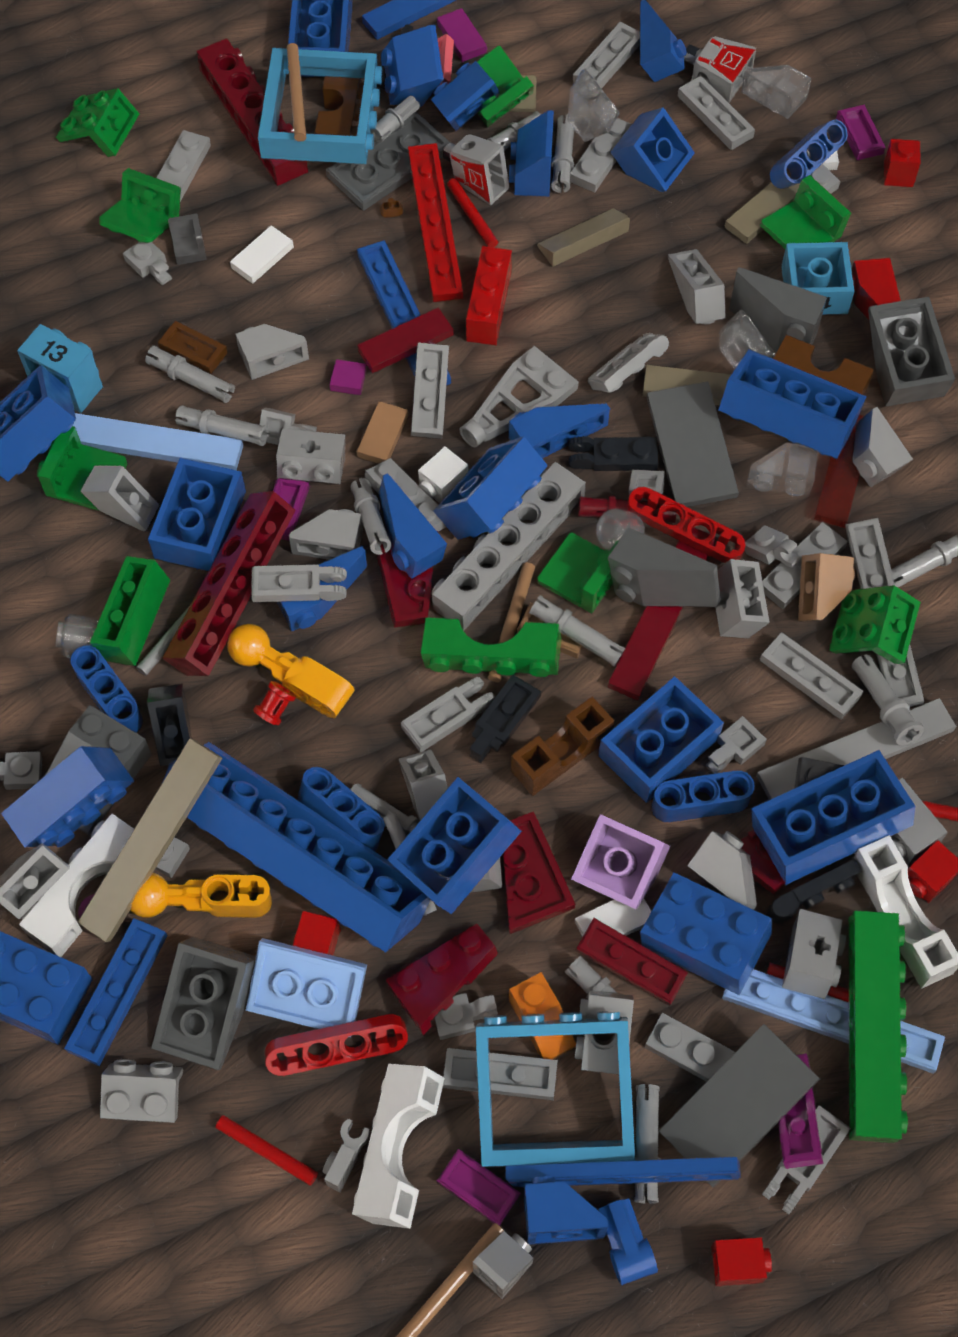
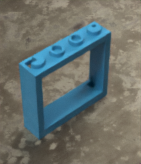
(319, 146)
(554, 1152)

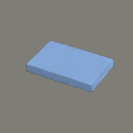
(305, 985)

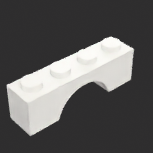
(886, 881)
(53, 918)
(406, 1099)

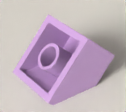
(620, 862)

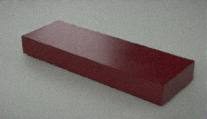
(403, 340)
(631, 961)

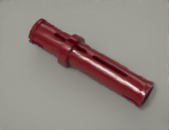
(597, 506)

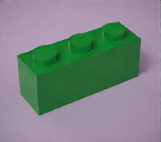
(130, 610)

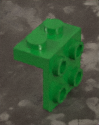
(143, 207)
(70, 465)

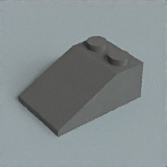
(777, 307)
(909, 352)
(661, 574)
(102, 731)
(204, 1002)

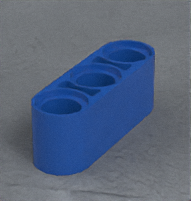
(819, 148)
(101, 677)
(714, 785)
(340, 806)

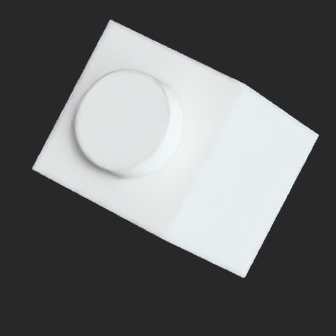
(441, 474)

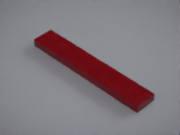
(649, 639)

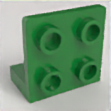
(510, 83)
(103, 117)
(810, 218)
(578, 572)
(877, 622)

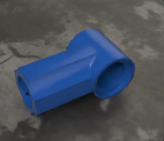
(629, 1251)

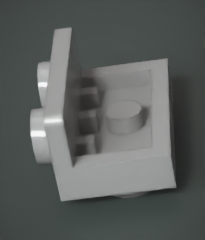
(140, 1091)

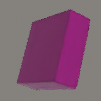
(348, 377)

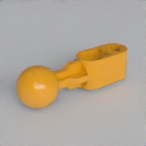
(304, 676)
(196, 894)

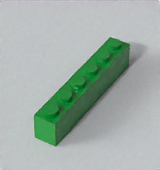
(875, 1027)

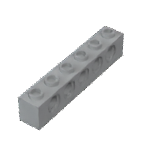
(455, 603)

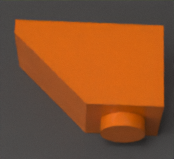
(537, 997)

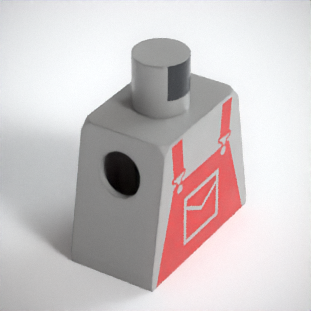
(721, 64)
(479, 167)

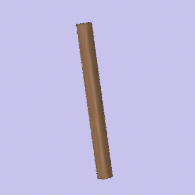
(296, 92)
(515, 610)
(449, 1286)

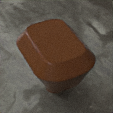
(391, 208)

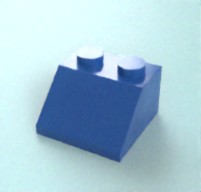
(412, 65)
(465, 94)
(653, 150)
(533, 157)
(559, 1213)

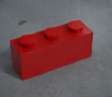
(489, 295)

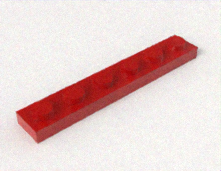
(435, 223)

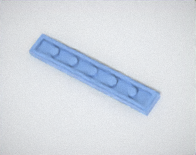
(157, 441)
(827, 1017)

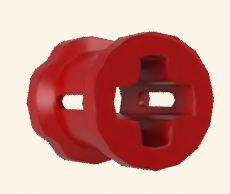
(274, 703)

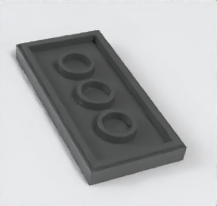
(386, 163)
(692, 444)
(741, 1101)

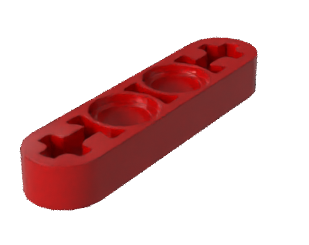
(683, 530)
(337, 1050)

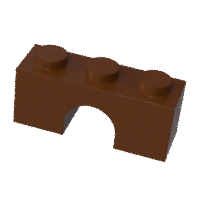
(344, 97)
(848, 375)
(544, 761)

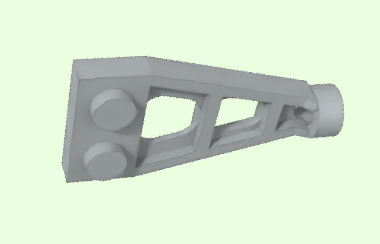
(541, 374)

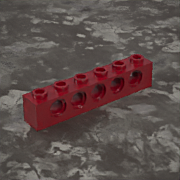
(244, 99)
(228, 584)

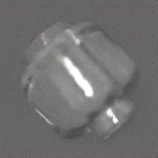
(614, 524)
(74, 633)

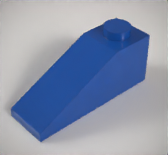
(659, 48)
(552, 427)
(413, 539)
(306, 613)

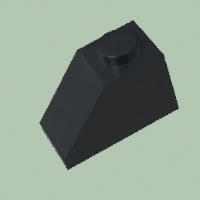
(169, 721)

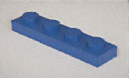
(116, 992)

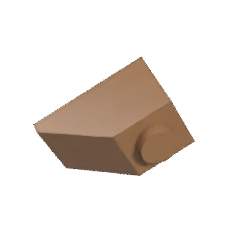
(823, 584)

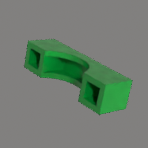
(530, 651)

